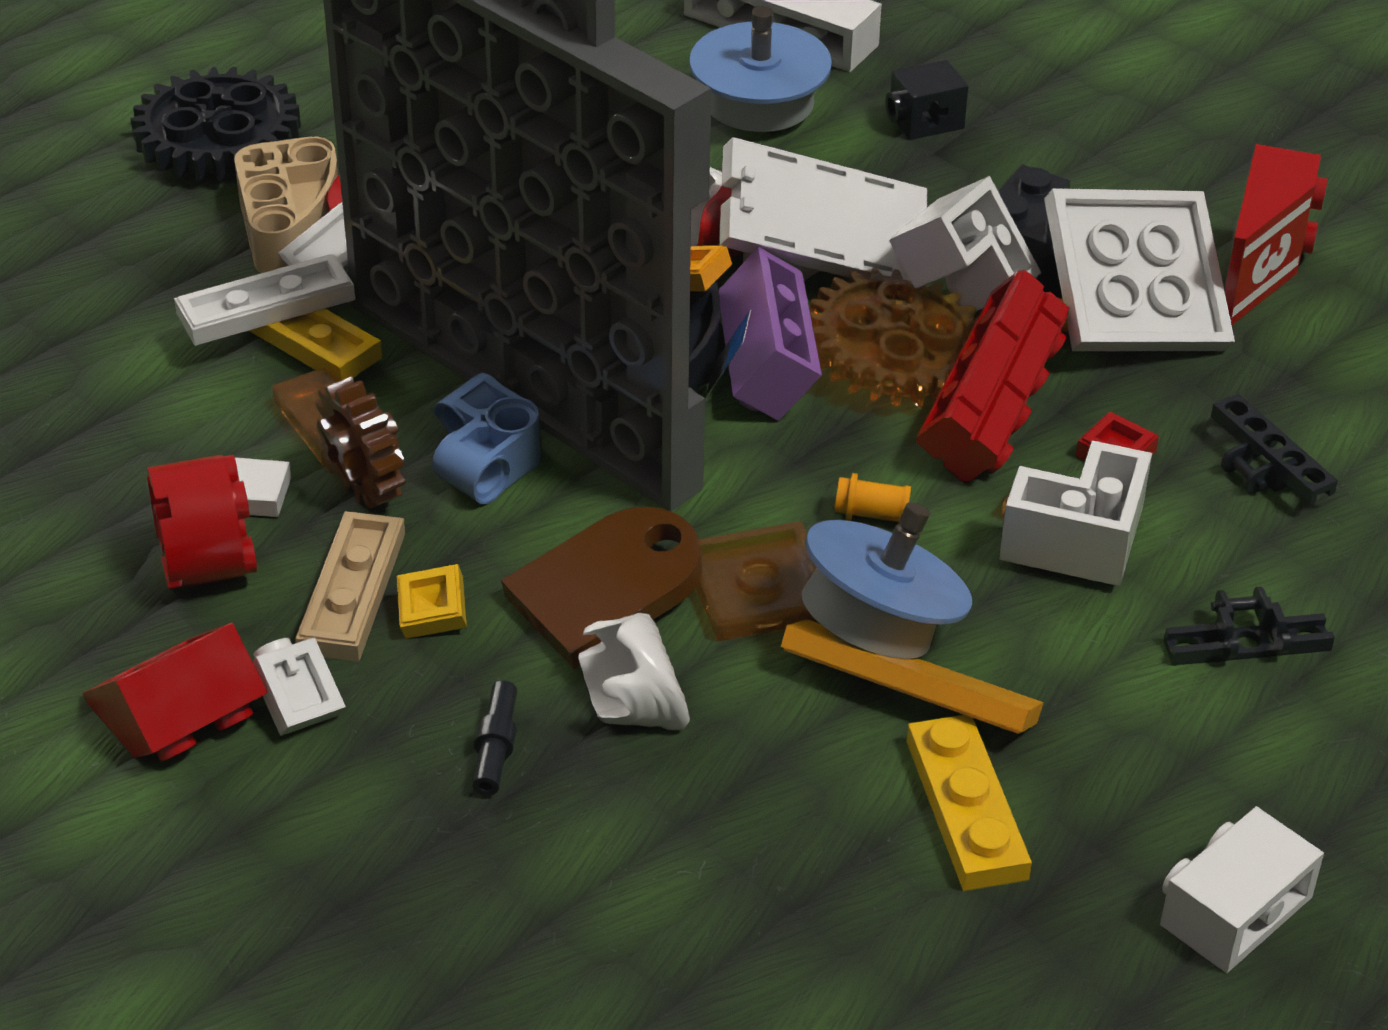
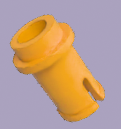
(870, 499)

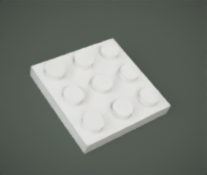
(1138, 270)

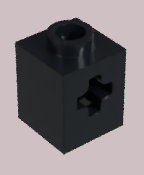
(927, 99)

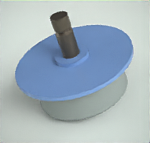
(760, 72)
(882, 585)

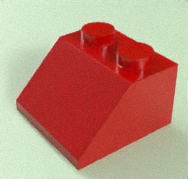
(179, 692)

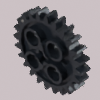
(210, 118)

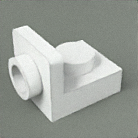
(297, 684)

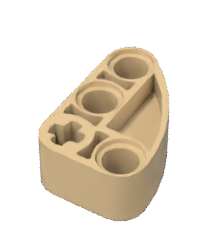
(283, 193)

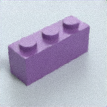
(779, 344)

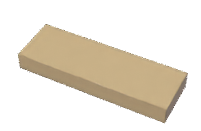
(352, 584)

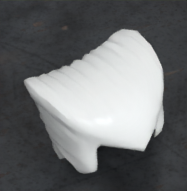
(632, 675)

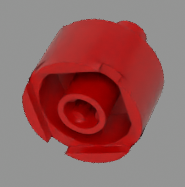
(201, 521)

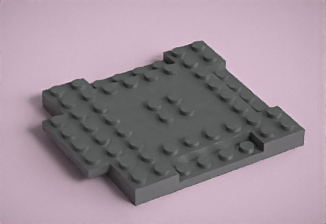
(530, 213)

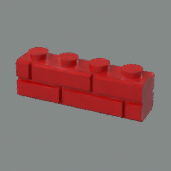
(994, 378)

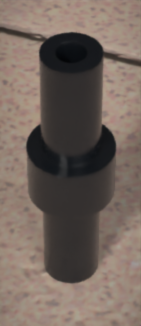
(495, 738)

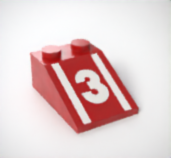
(1273, 225)

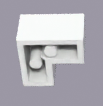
(967, 241)
(1078, 523)

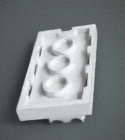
(813, 210)

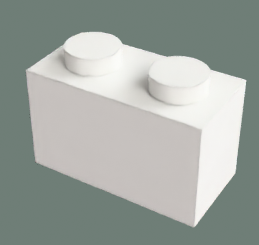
(1240, 888)

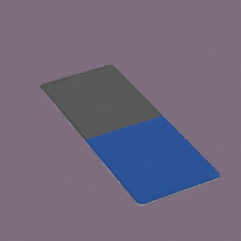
(728, 353)

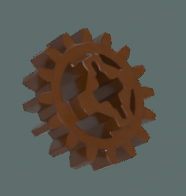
(360, 442)

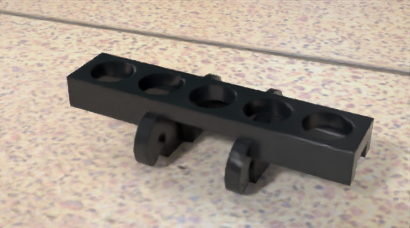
(1277, 473)
(1271, 623)

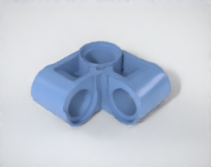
(489, 440)

